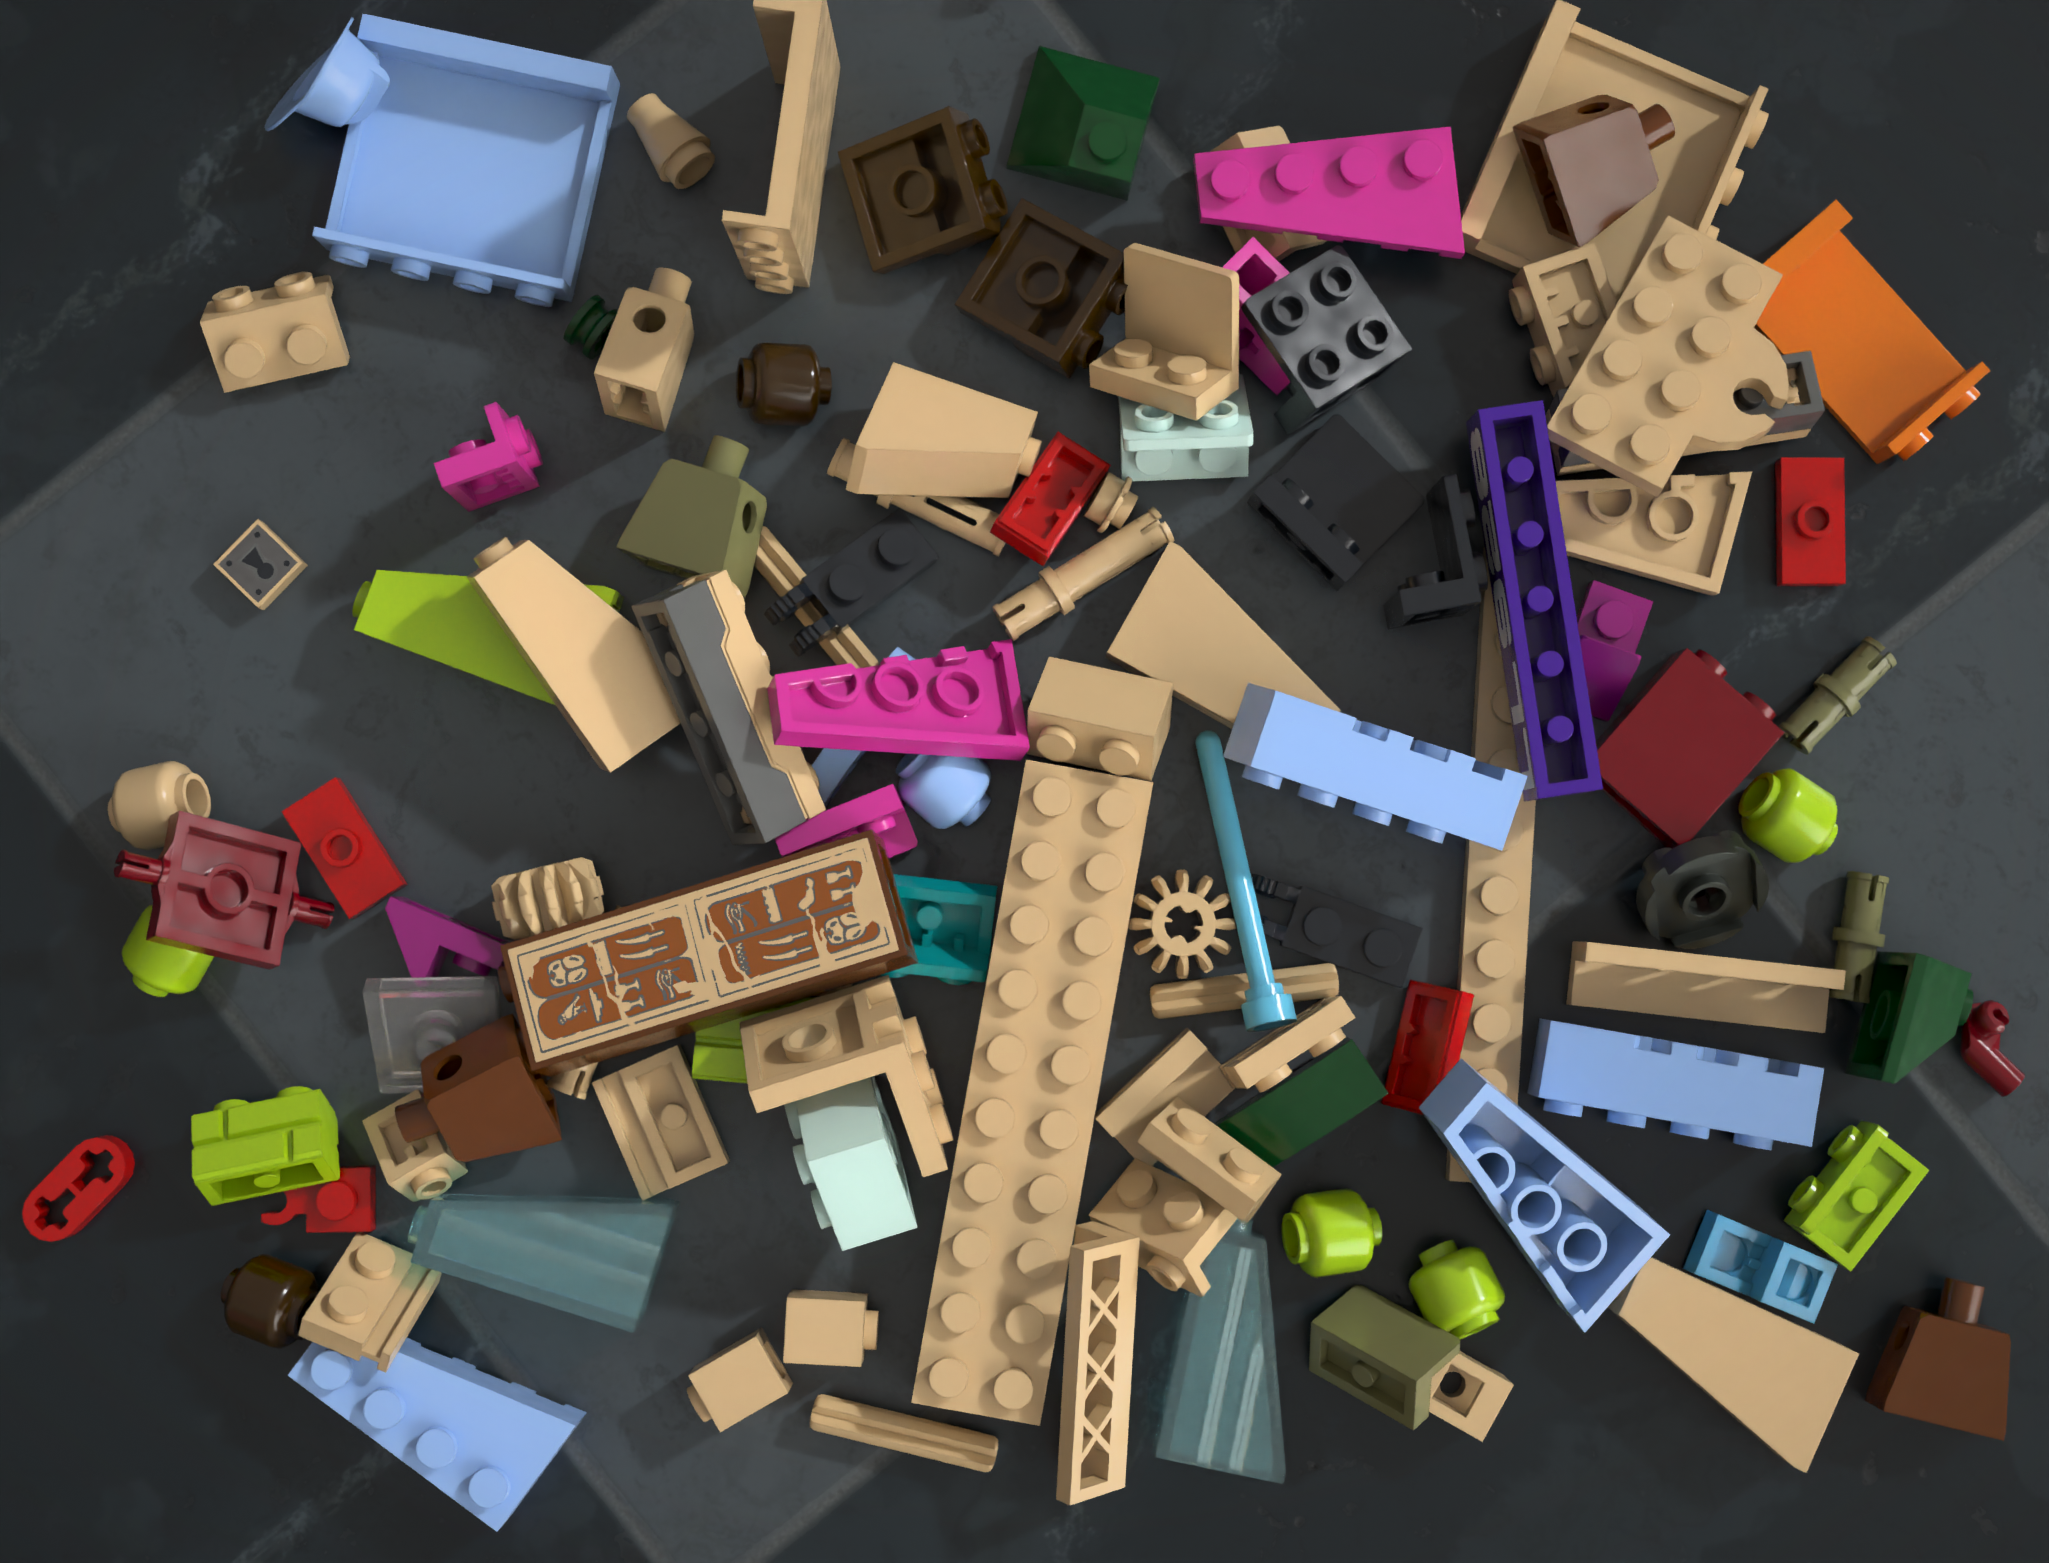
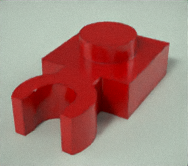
(333, 1205)

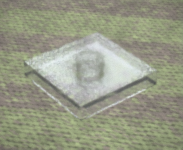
(421, 1016)

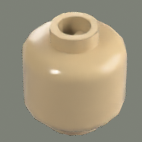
(148, 797)

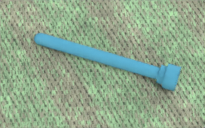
(1265, 1000)

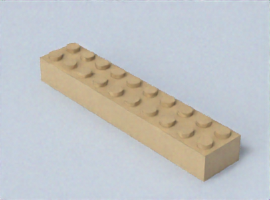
(1032, 1093)

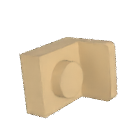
(414, 1168)

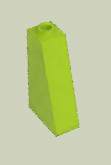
(449, 624)

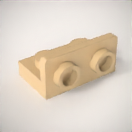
(1565, 309)

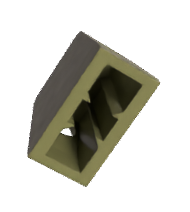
(699, 518)

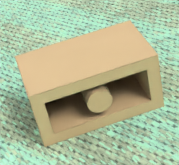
(1099, 718)

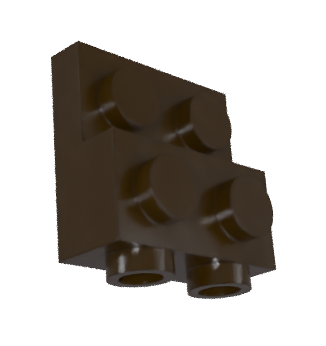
(923, 189)
(1047, 289)

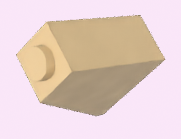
(941, 440)

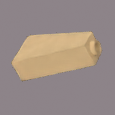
(1203, 642)
(578, 650)
(1747, 1359)

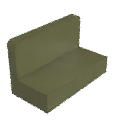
(1380, 1353)

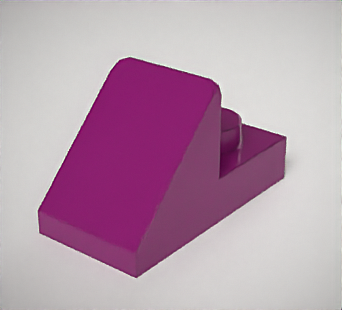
(1609, 634)
(429, 935)

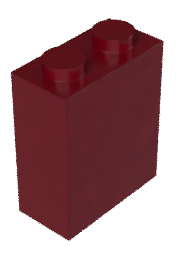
(1683, 746)

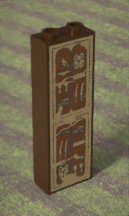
(706, 954)

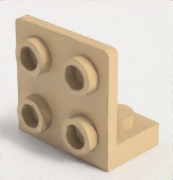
(1177, 334)

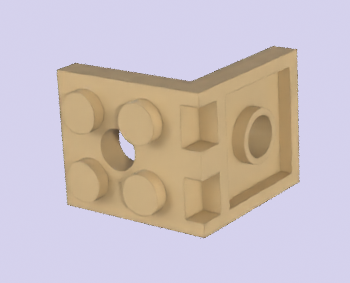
(843, 1042)

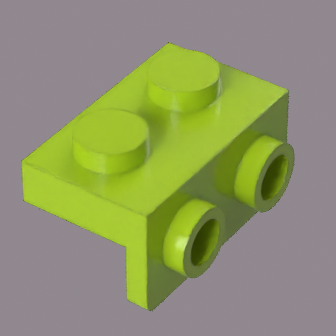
(1854, 1193)

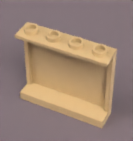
(804, 58)
(1693, 168)

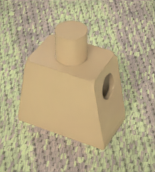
(647, 351)

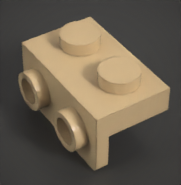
(274, 331)
(1209, 1159)
(1173, 1220)

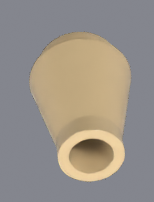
(674, 145)

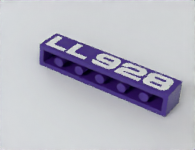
(1533, 601)

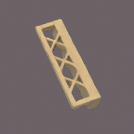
(1701, 986)
(1097, 1362)

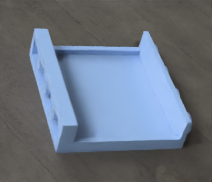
(473, 163)

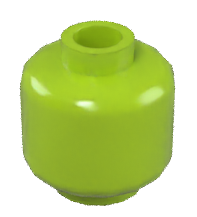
(1788, 815)
(160, 967)
(1331, 1232)
(1457, 1289)

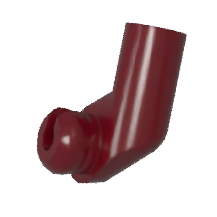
(1981, 1047)

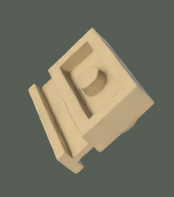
(1267, 1059)
(661, 1122)
(369, 1301)

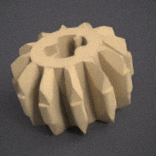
(547, 897)
(1176, 944)

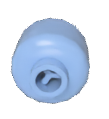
(944, 788)

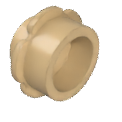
(1111, 502)

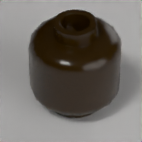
(782, 384)
(268, 1300)

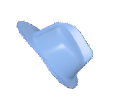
(337, 87)

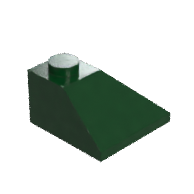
(1083, 123)
(1909, 1015)

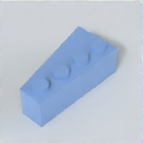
(1373, 767)
(1674, 1083)
(1555, 1207)
(446, 1421)

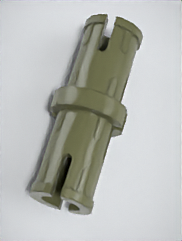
(1837, 695)
(1859, 934)

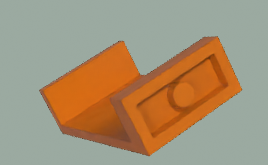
(1869, 350)

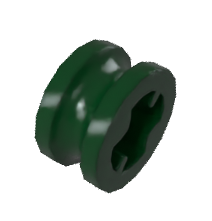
(590, 326)

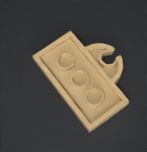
(1673, 361)

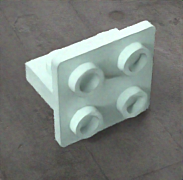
(1177, 448)

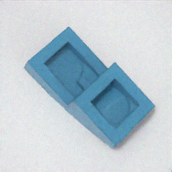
(1760, 1266)

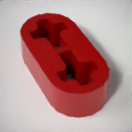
(68, 1177)

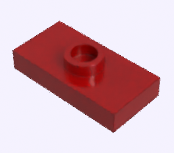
(1050, 499)
(1810, 521)
(344, 848)
(1426, 1043)

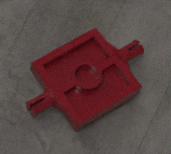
(223, 890)

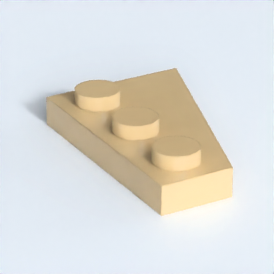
(1666, 538)

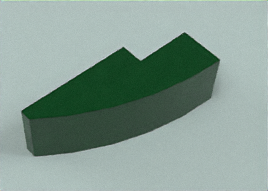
(1305, 1104)

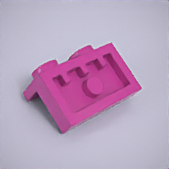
(493, 471)
(877, 811)

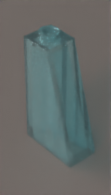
(554, 1250)
(1222, 1370)

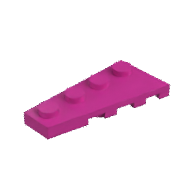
(1357, 188)
(921, 706)

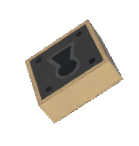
(260, 564)

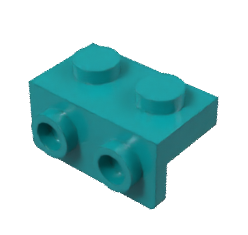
(948, 928)

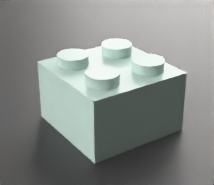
(853, 1162)

